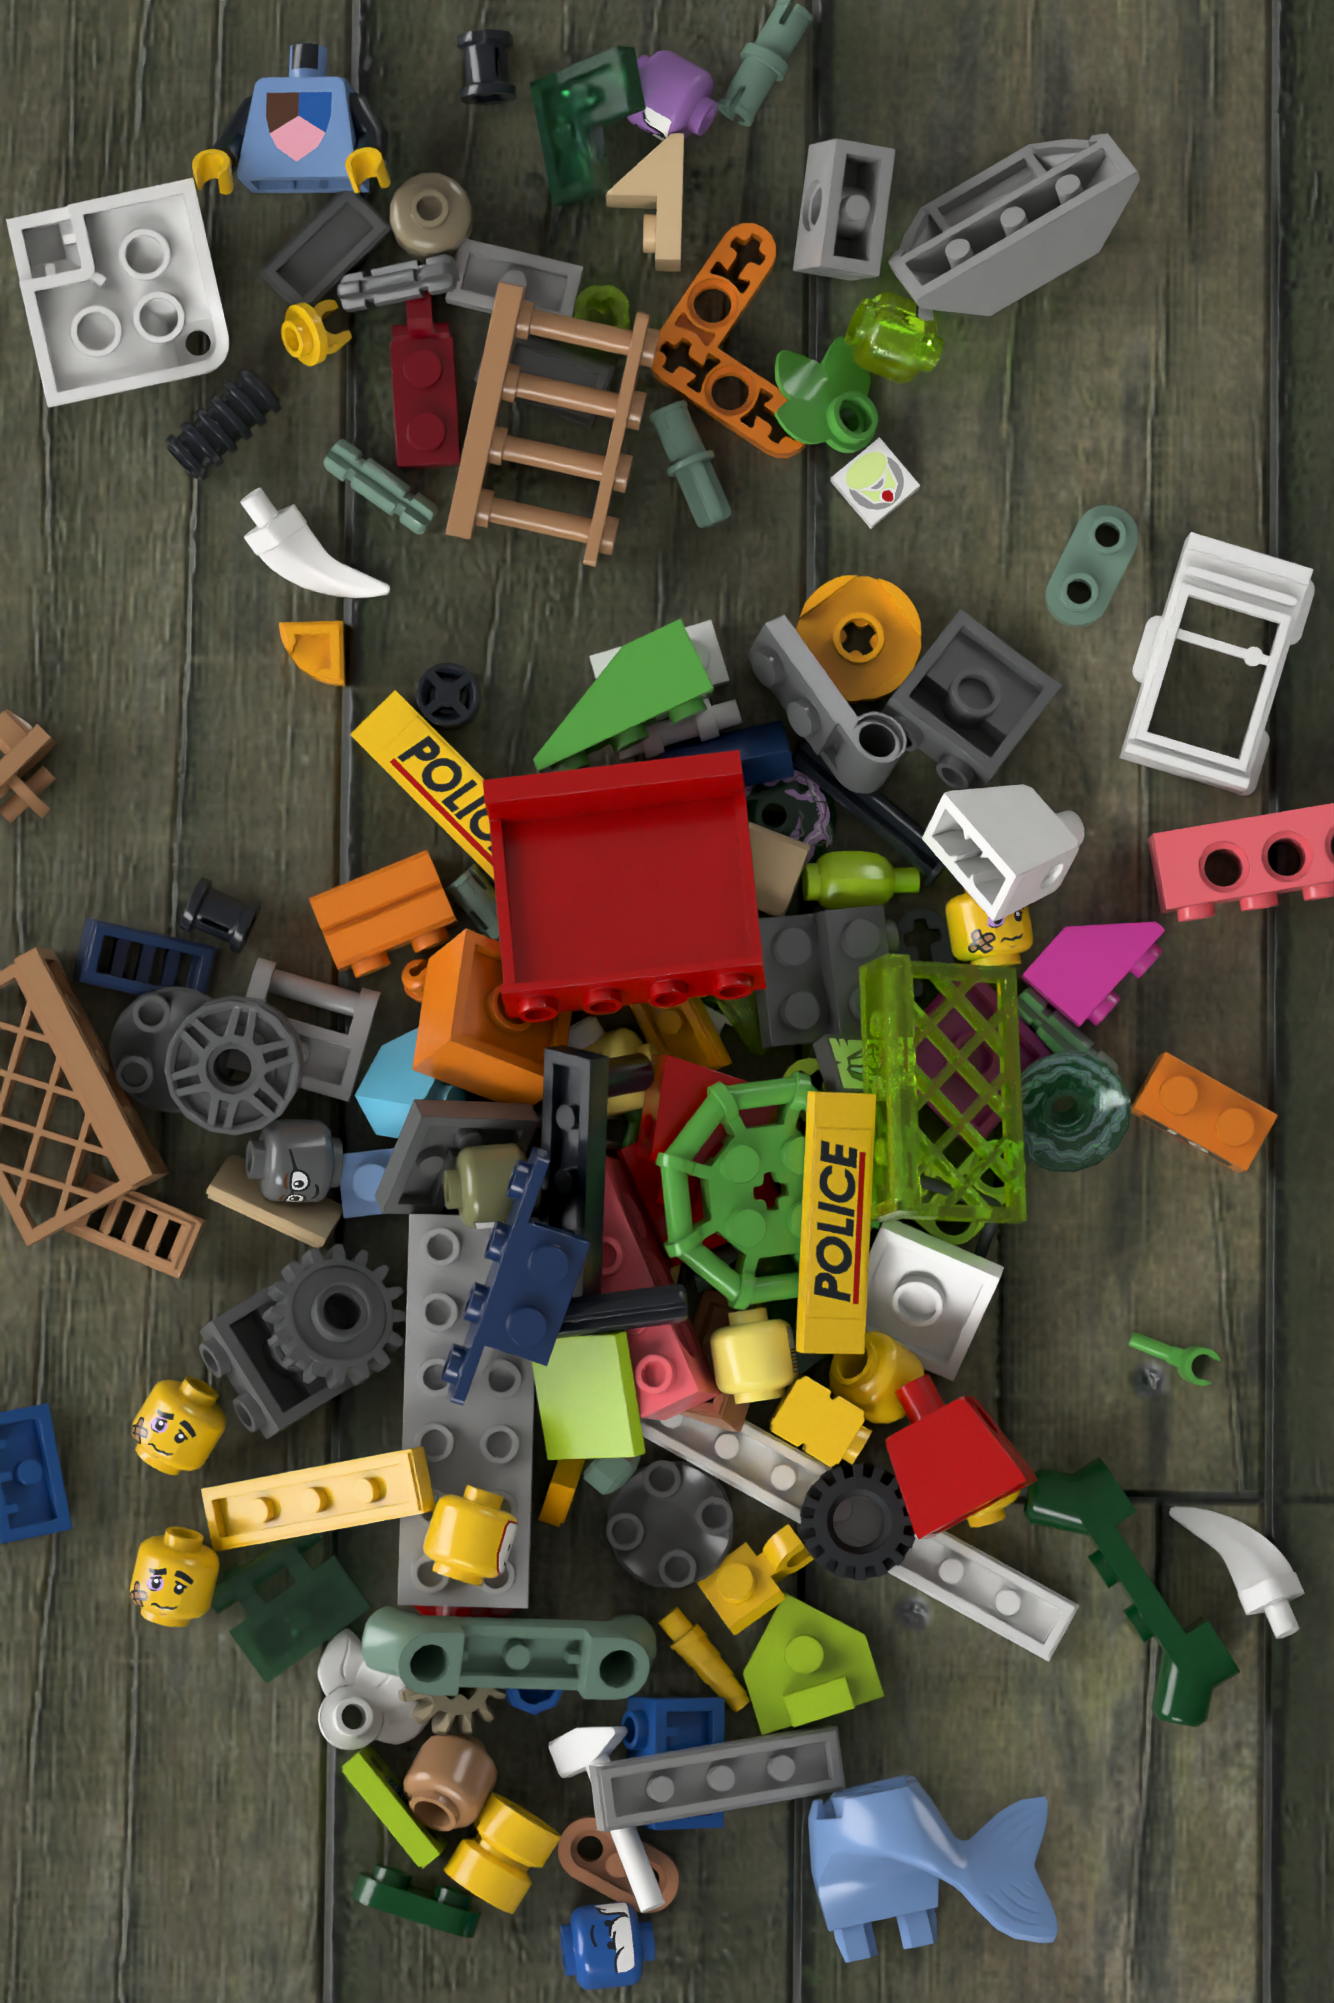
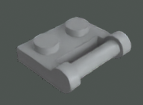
(329, 1056)

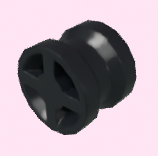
(448, 681)

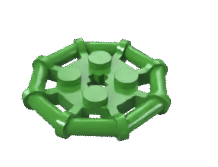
(729, 1184)

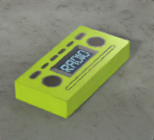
(386, 1798)

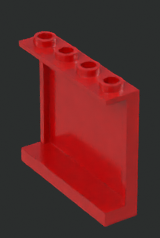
(624, 886)

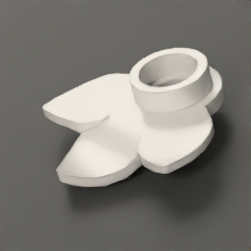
(350, 1682)

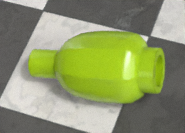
(855, 880)

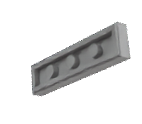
(717, 1777)

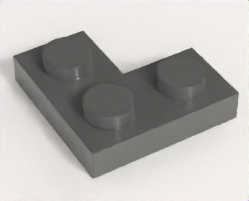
(431, 1142)

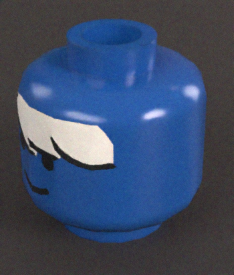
(606, 1945)

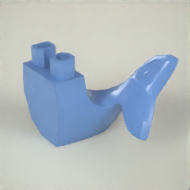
(886, 1847)

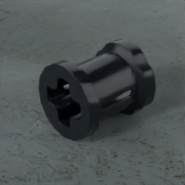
(486, 67)
(220, 915)

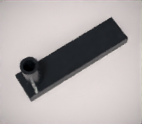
(575, 1140)

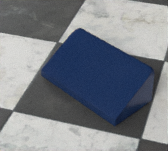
(762, 749)

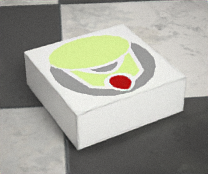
(875, 483)

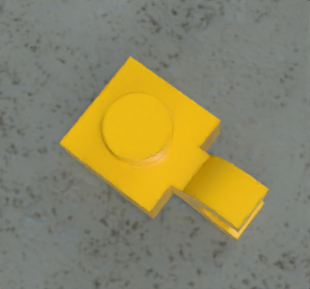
(747, 1583)

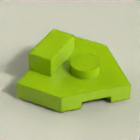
(808, 1668)

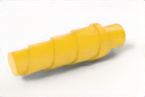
(700, 1654)

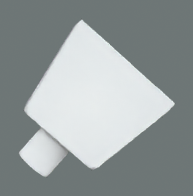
(1004, 845)

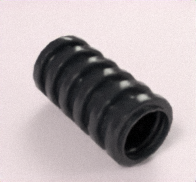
(223, 423)

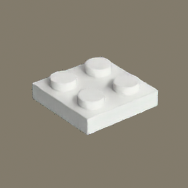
(927, 1294)

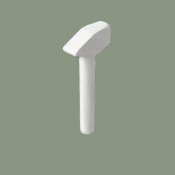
(572, 1756)

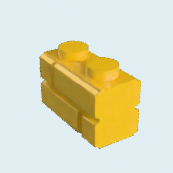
(824, 1424)

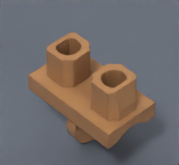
(23, 750)

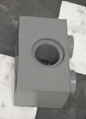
(844, 209)

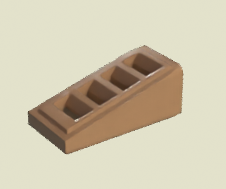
(184, 1244)

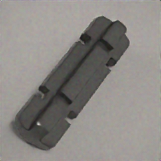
(398, 283)

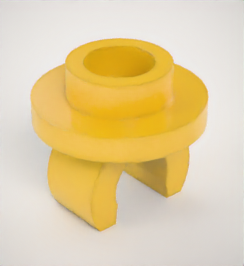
(306, 335)

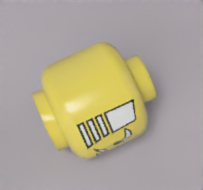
(754, 1356)

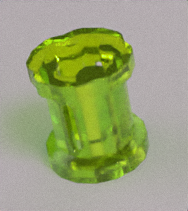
(601, 299)

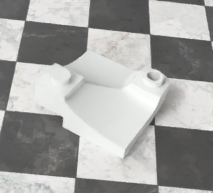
(119, 291)

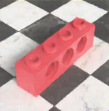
(1181, 855)
(668, 1358)

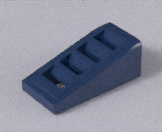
(91, 947)

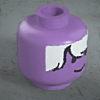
(675, 96)

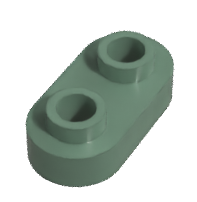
(1092, 565)

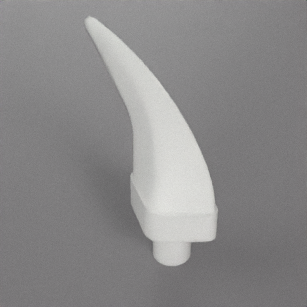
(296, 554)
(1255, 1564)

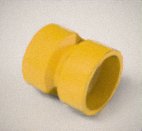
(502, 1852)

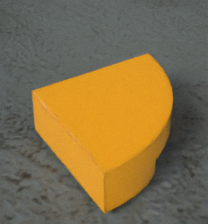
(316, 649)
(561, 1491)

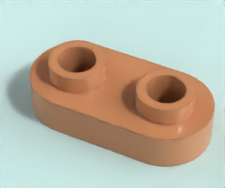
(607, 1871)

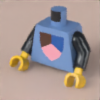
(299, 135)

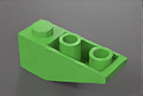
(638, 687)

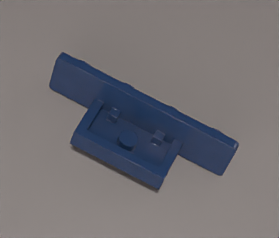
(525, 1288)

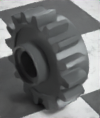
(361, 1298)

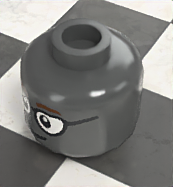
(295, 1161)

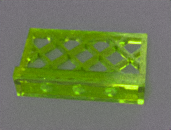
(894, 1076)

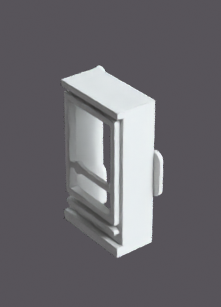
(1239, 582)

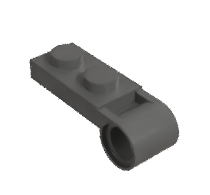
(822, 713)

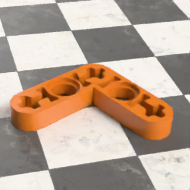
(707, 338)

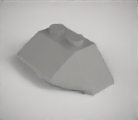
(1015, 225)

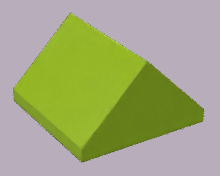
(589, 1399)

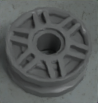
(224, 1103)

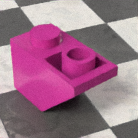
(1087, 963)

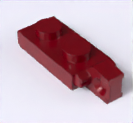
(424, 390)

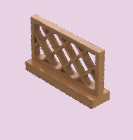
(93, 1084)

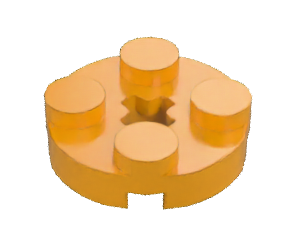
(864, 603)

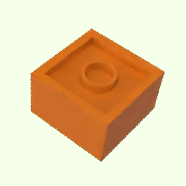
(467, 1031)

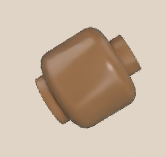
(449, 1781)

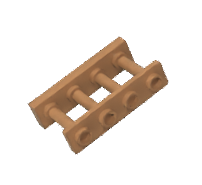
(504, 381)

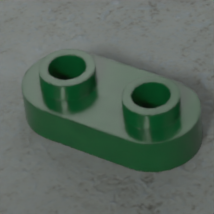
(391, 1892)

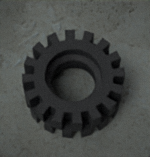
(818, 1527)

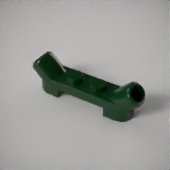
(1192, 1657)

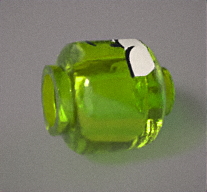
(894, 337)

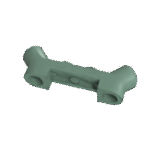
(453, 1652)

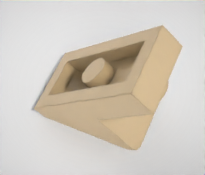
(657, 185)

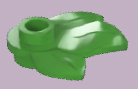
(822, 394)

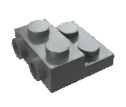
(969, 702)
(815, 972)
(267, 1392)

